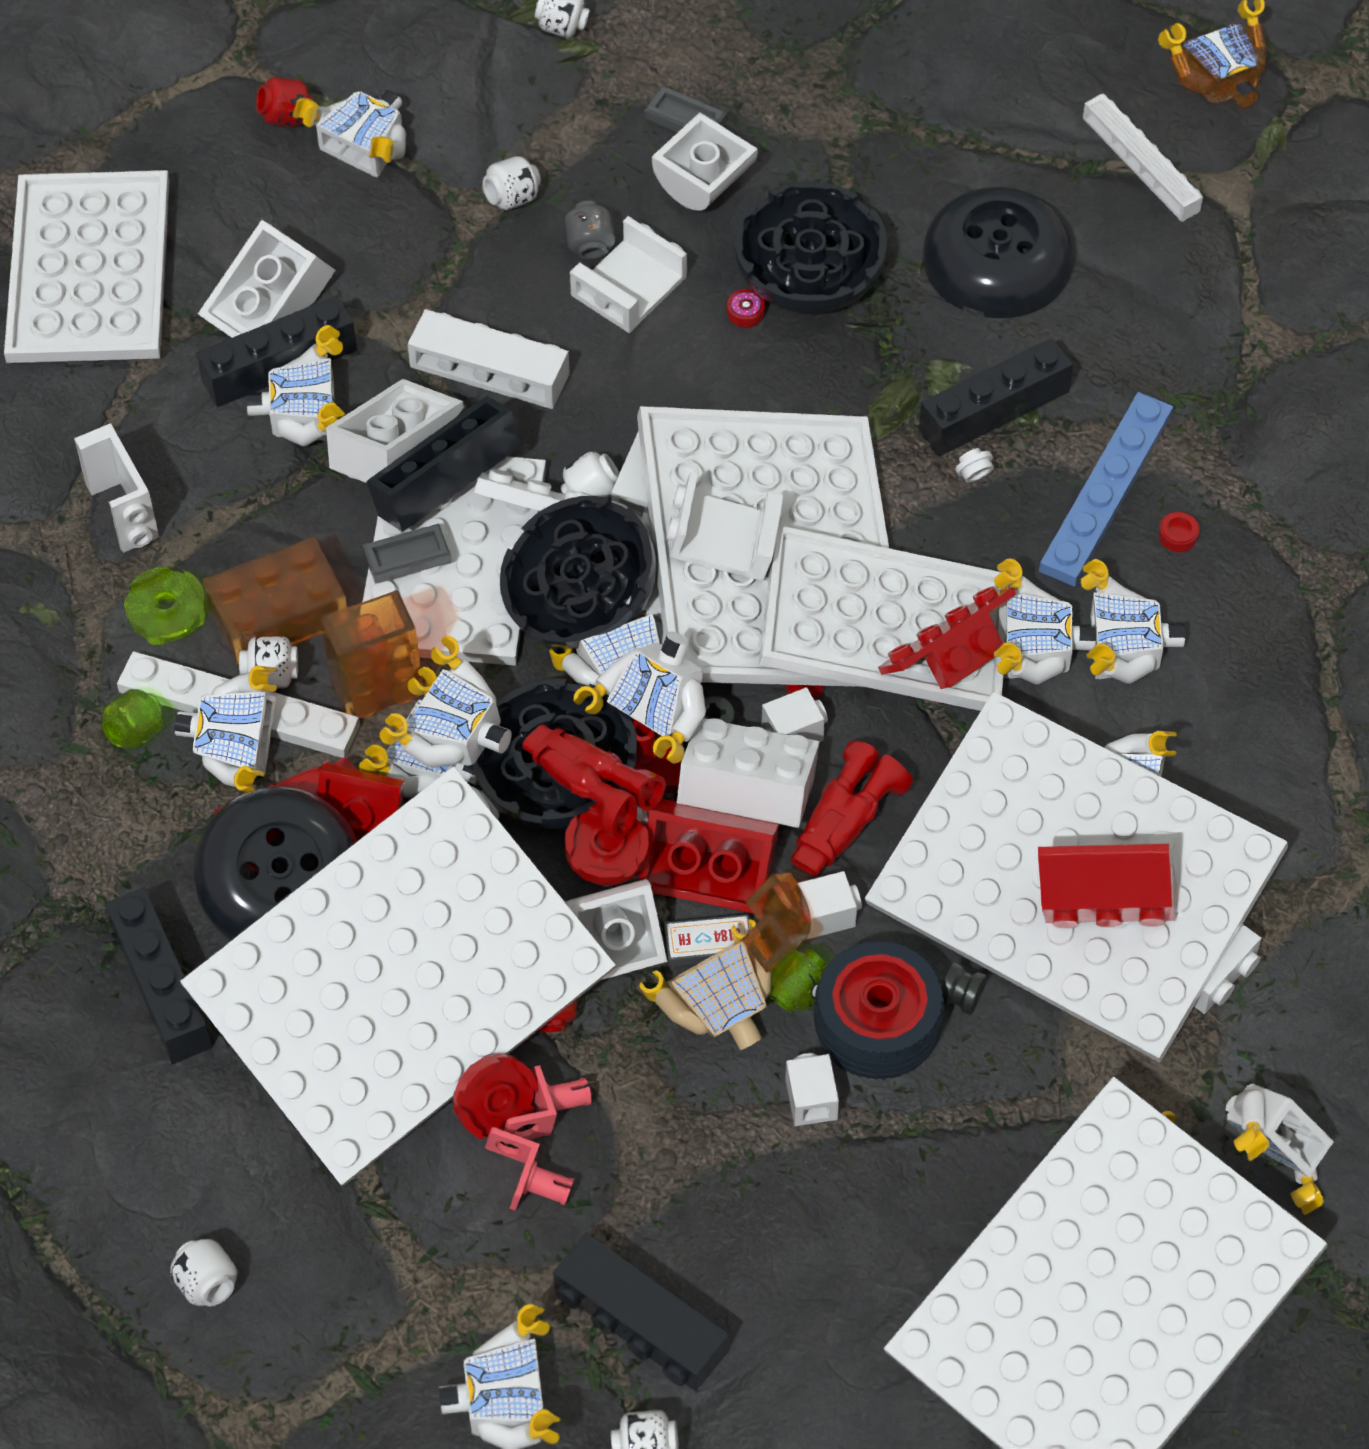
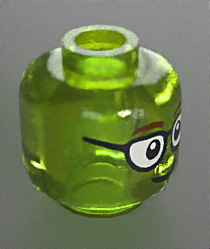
(796, 981)

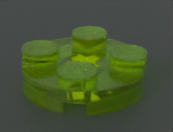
(168, 624)

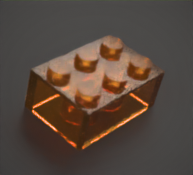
(274, 596)
(371, 654)

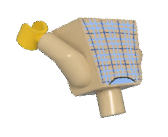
(717, 993)

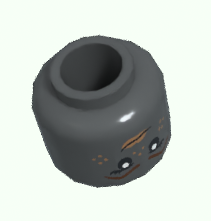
(589, 230)

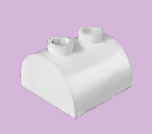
(701, 162)
(623, 925)

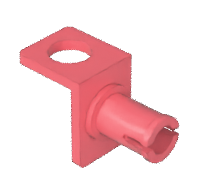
(547, 1102)
(533, 1177)

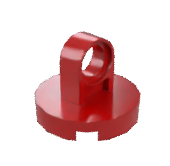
(601, 856)
(493, 1093)

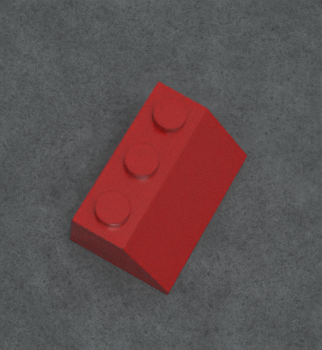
(708, 855)
(1107, 884)

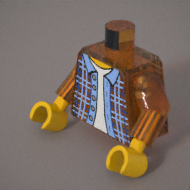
(1223, 61)

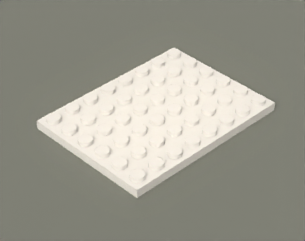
(828, 489)
(974, 879)
(397, 974)
(1106, 1288)

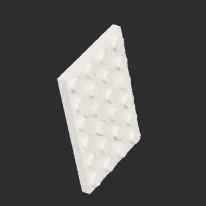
(87, 267)
(465, 595)
(848, 603)

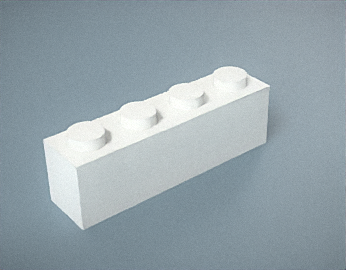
(489, 358)

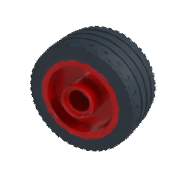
(878, 1010)

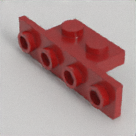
(957, 644)

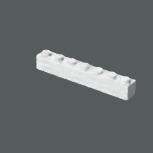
(1142, 157)

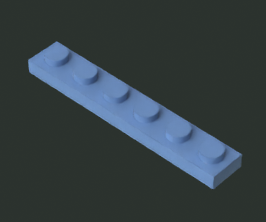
(1106, 489)

